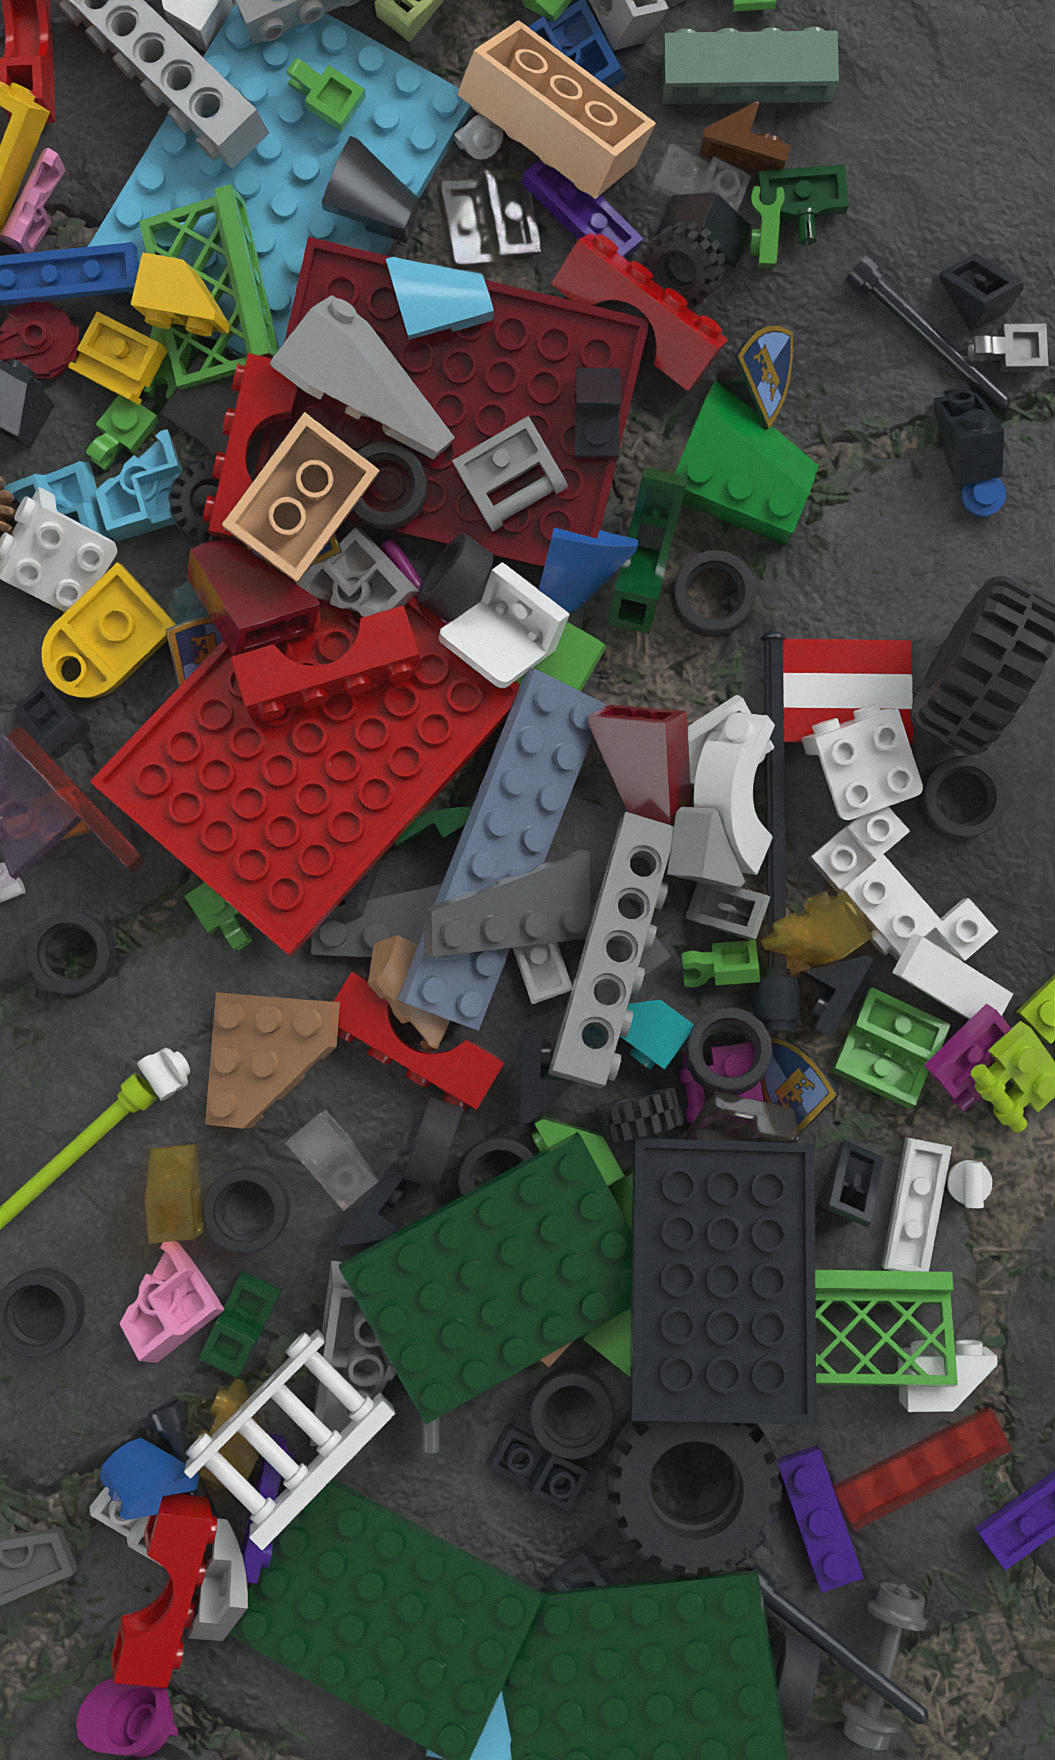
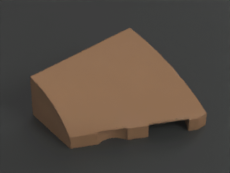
(387, 974)

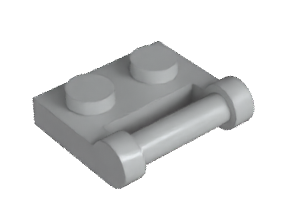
(503, 460)

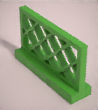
(242, 269)
(893, 1289)

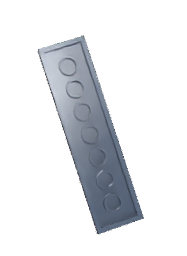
(506, 834)

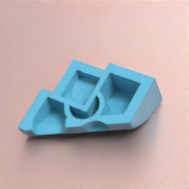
(438, 297)
(73, 492)
(139, 495)

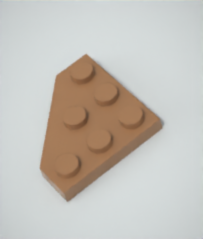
(263, 1052)

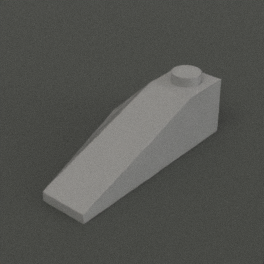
(347, 360)
(350, 1350)

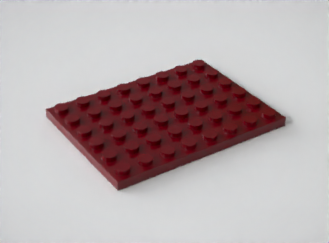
(478, 387)

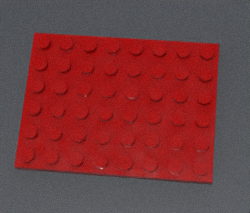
(305, 802)

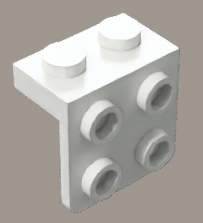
(52, 553)
(506, 630)
(865, 761)

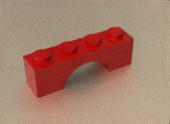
(29, 51)
(683, 339)
(262, 399)
(276, 683)
(462, 1071)
(150, 1639)

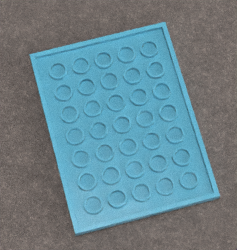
(402, 121)

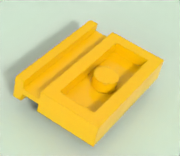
(118, 357)

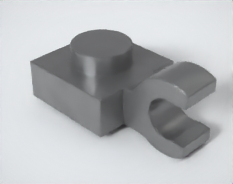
(1017, 347)

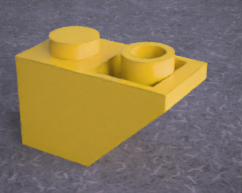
(174, 293)

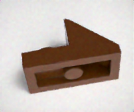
(736, 145)

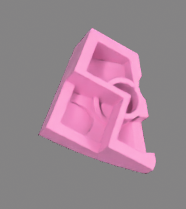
(28, 218)
(169, 1306)

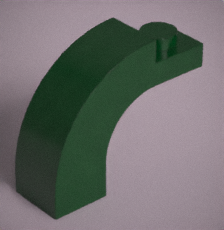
(643, 572)

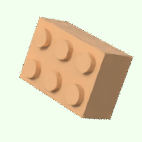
(300, 498)

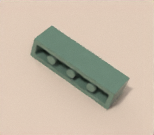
(749, 66)

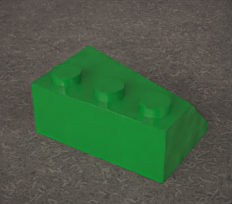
(744, 470)

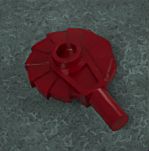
(40, 339)

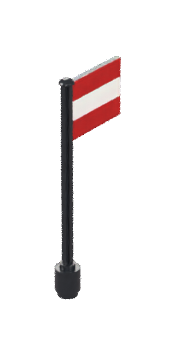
(803, 687)

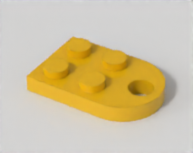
(108, 633)

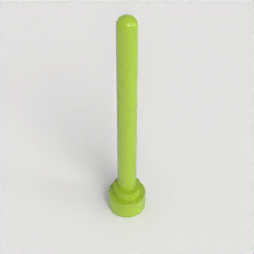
(135, 1095)

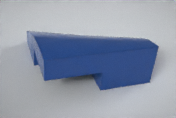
(582, 40)
(581, 565)
(141, 1476)

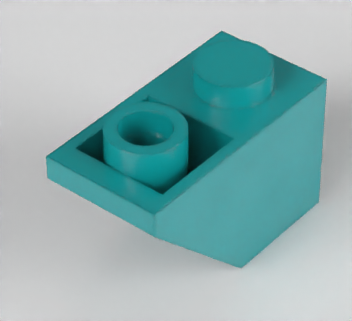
(656, 1032)

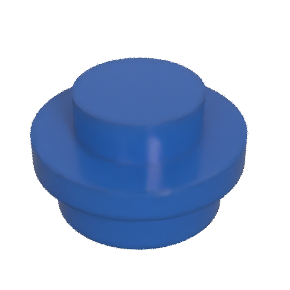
(983, 497)

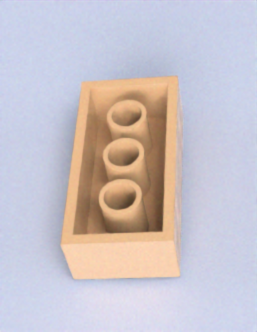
(555, 108)

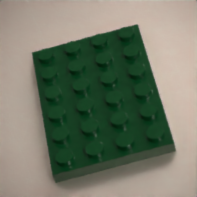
(497, 1277)
(389, 1619)
(648, 1674)

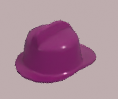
(126, 1719)

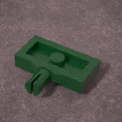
(807, 195)

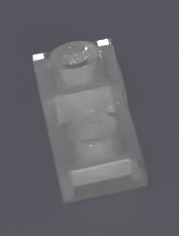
(688, 174)

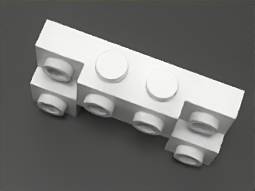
(884, 898)

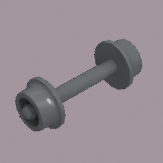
(868, 1720)

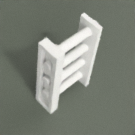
(333, 1447)

